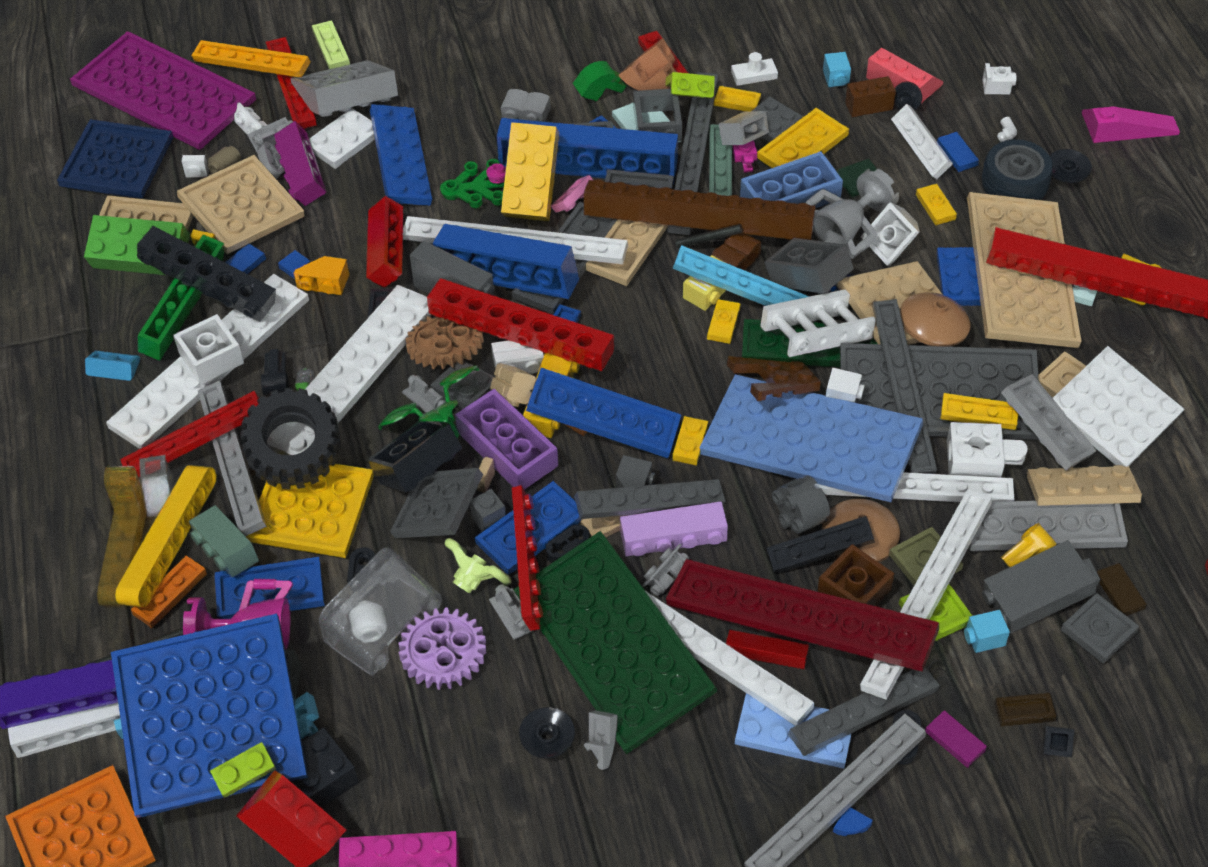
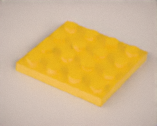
(317, 516)

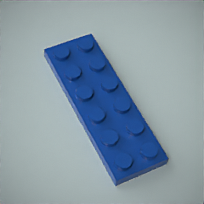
(400, 155)
(604, 412)

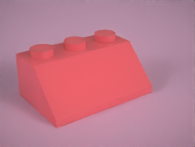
(899, 70)

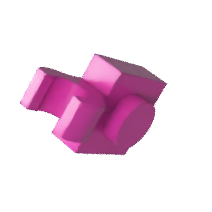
(746, 154)

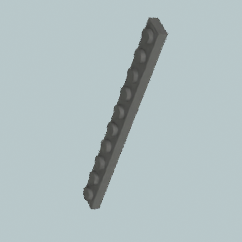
(694, 147)

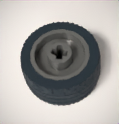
(1017, 170)

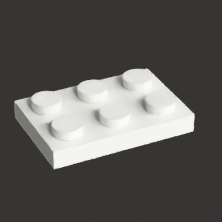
(343, 138)

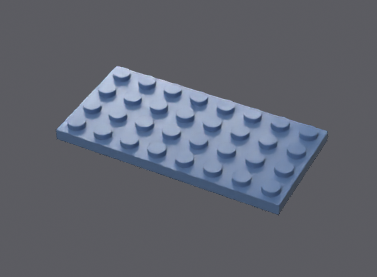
(814, 436)

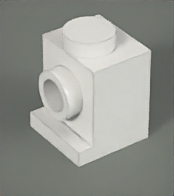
(998, 79)

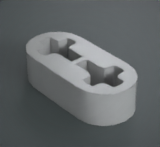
(270, 159)

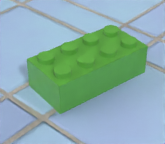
(115, 240)

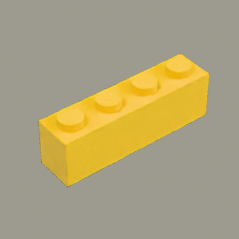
(561, 366)

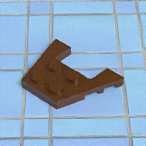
(778, 376)

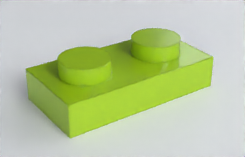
(243, 770)

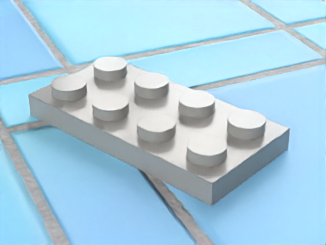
(1048, 422)

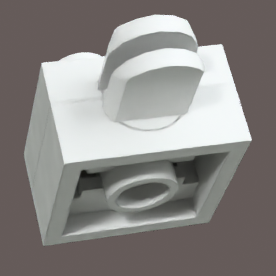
(990, 455)

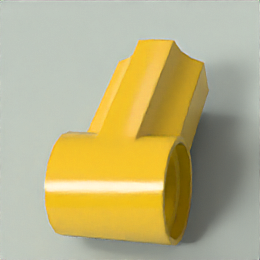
(1032, 543)

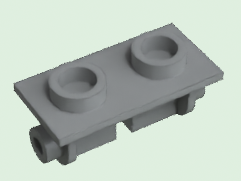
(266, 133)
(422, 395)
(657, 576)
(509, 610)

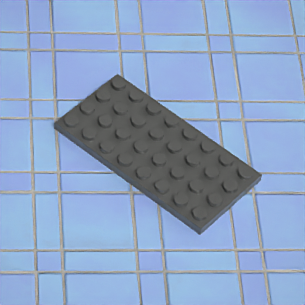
(940, 371)

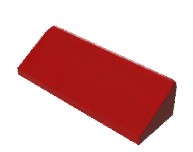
(768, 649)

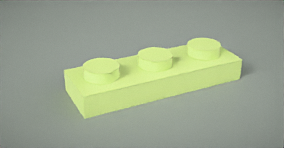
(330, 44)

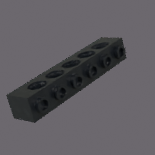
(206, 273)

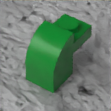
(596, 78)

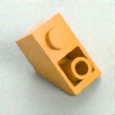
(323, 275)

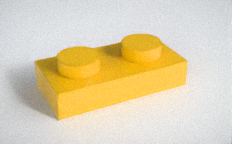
(689, 440)

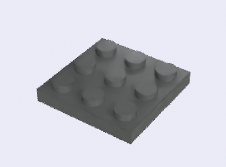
(437, 504)

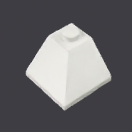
(895, 232)

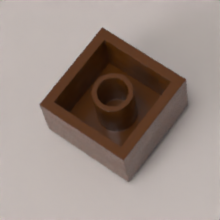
(857, 578)

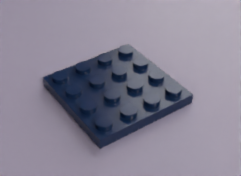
(115, 159)

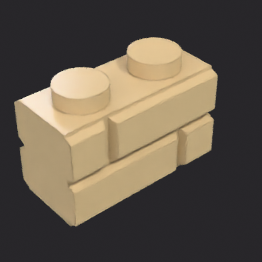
(513, 384)

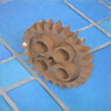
(442, 342)

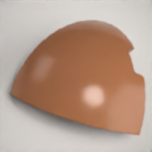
(650, 68)

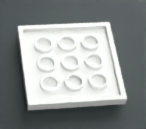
(1117, 407)

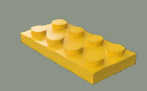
(806, 137)

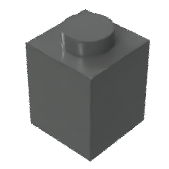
(486, 509)

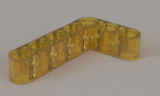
(125, 531)

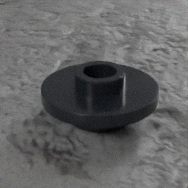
(908, 94)

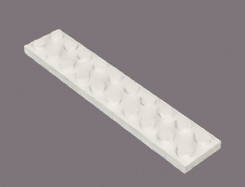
(357, 364)
(176, 387)

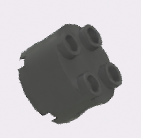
(801, 504)

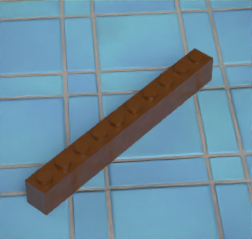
(698, 209)

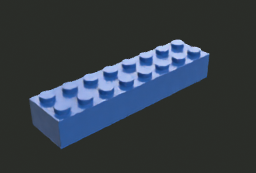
(595, 149)

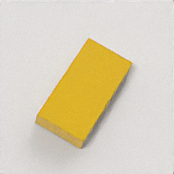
(737, 99)

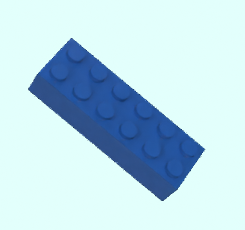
(514, 260)

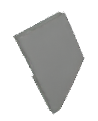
(602, 736)

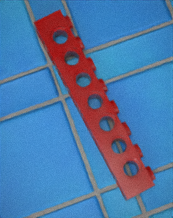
(521, 324)

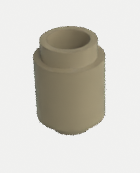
(223, 158)

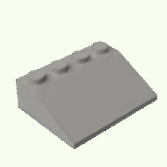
(346, 87)

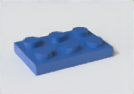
(958, 275)

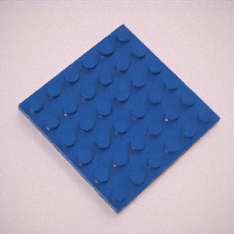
(201, 703)

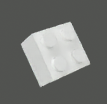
(208, 349)

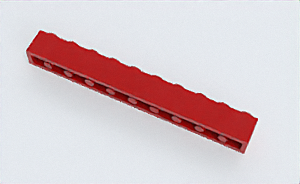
(1098, 272)

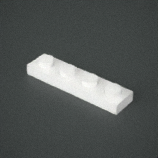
(922, 141)

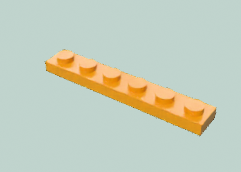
(251, 58)

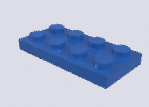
(553, 514)
(305, 593)

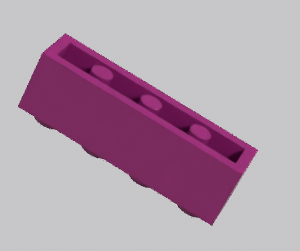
(299, 164)

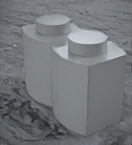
(525, 105)

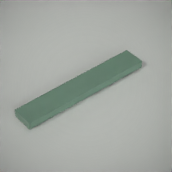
(719, 164)

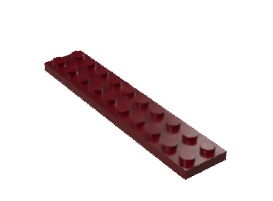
(804, 614)

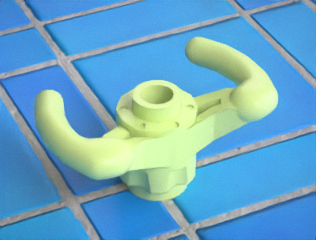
(473, 570)

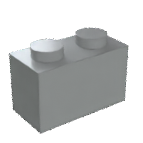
(743, 128)

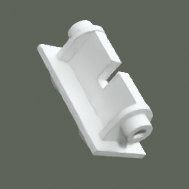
(247, 119)

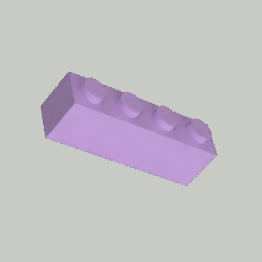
(671, 527)

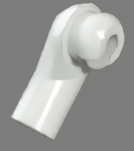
(1009, 130)

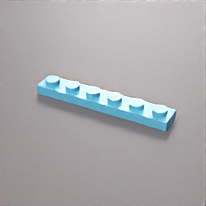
(732, 278)

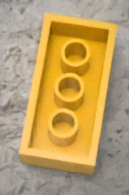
(530, 171)

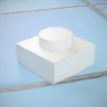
(195, 165)

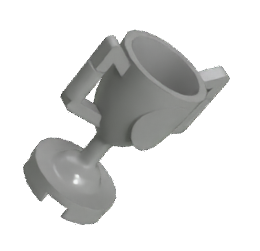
(843, 218)

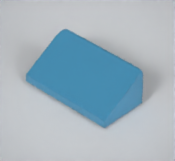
(111, 365)

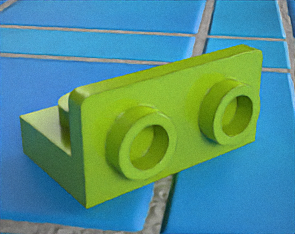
(691, 84)

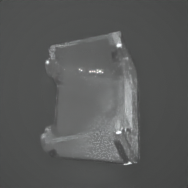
(376, 610)

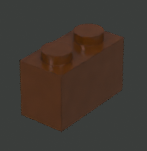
(870, 96)

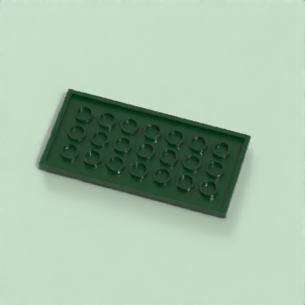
(617, 642)

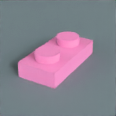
(568, 198)

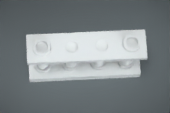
(816, 308)

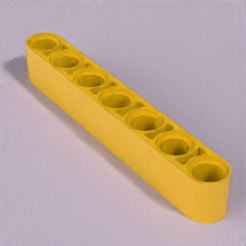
(165, 536)

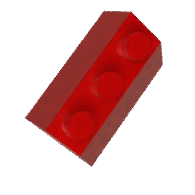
(290, 821)

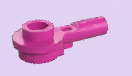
(496, 173)

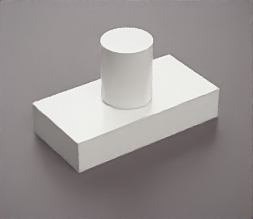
(754, 71)

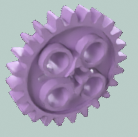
(442, 648)

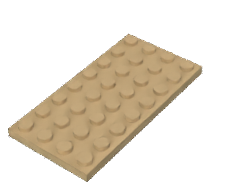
(1015, 302)

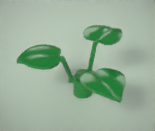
(442, 413)

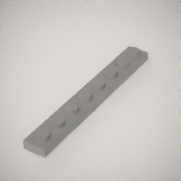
(233, 466)
(839, 795)

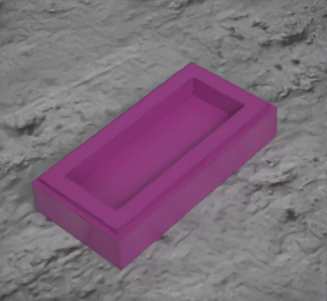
(955, 739)

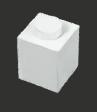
(844, 385)

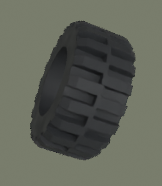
(282, 409)

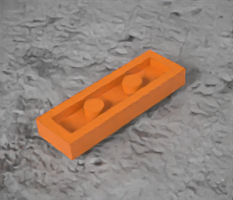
(170, 591)

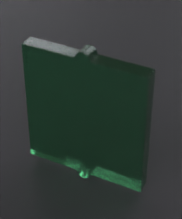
(852, 172)

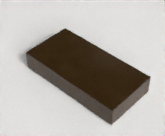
(1121, 590)
(1025, 709)

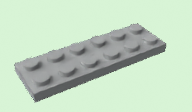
(1080, 524)

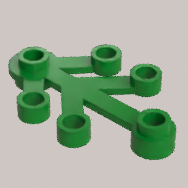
(457, 188)

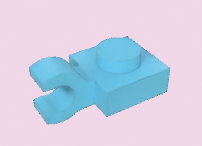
(306, 714)

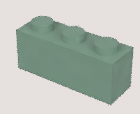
(223, 541)

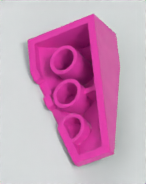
(1126, 124)

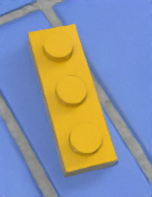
(978, 410)

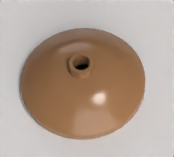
(934, 319)
(881, 521)

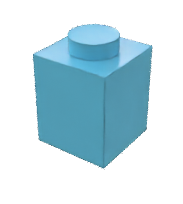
(836, 69)
(986, 631)

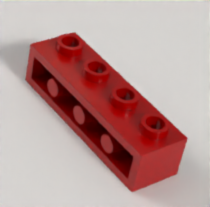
(384, 242)

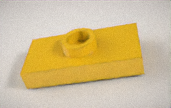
(936, 204)
(723, 321)

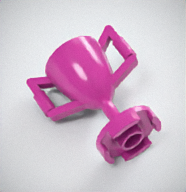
(199, 619)

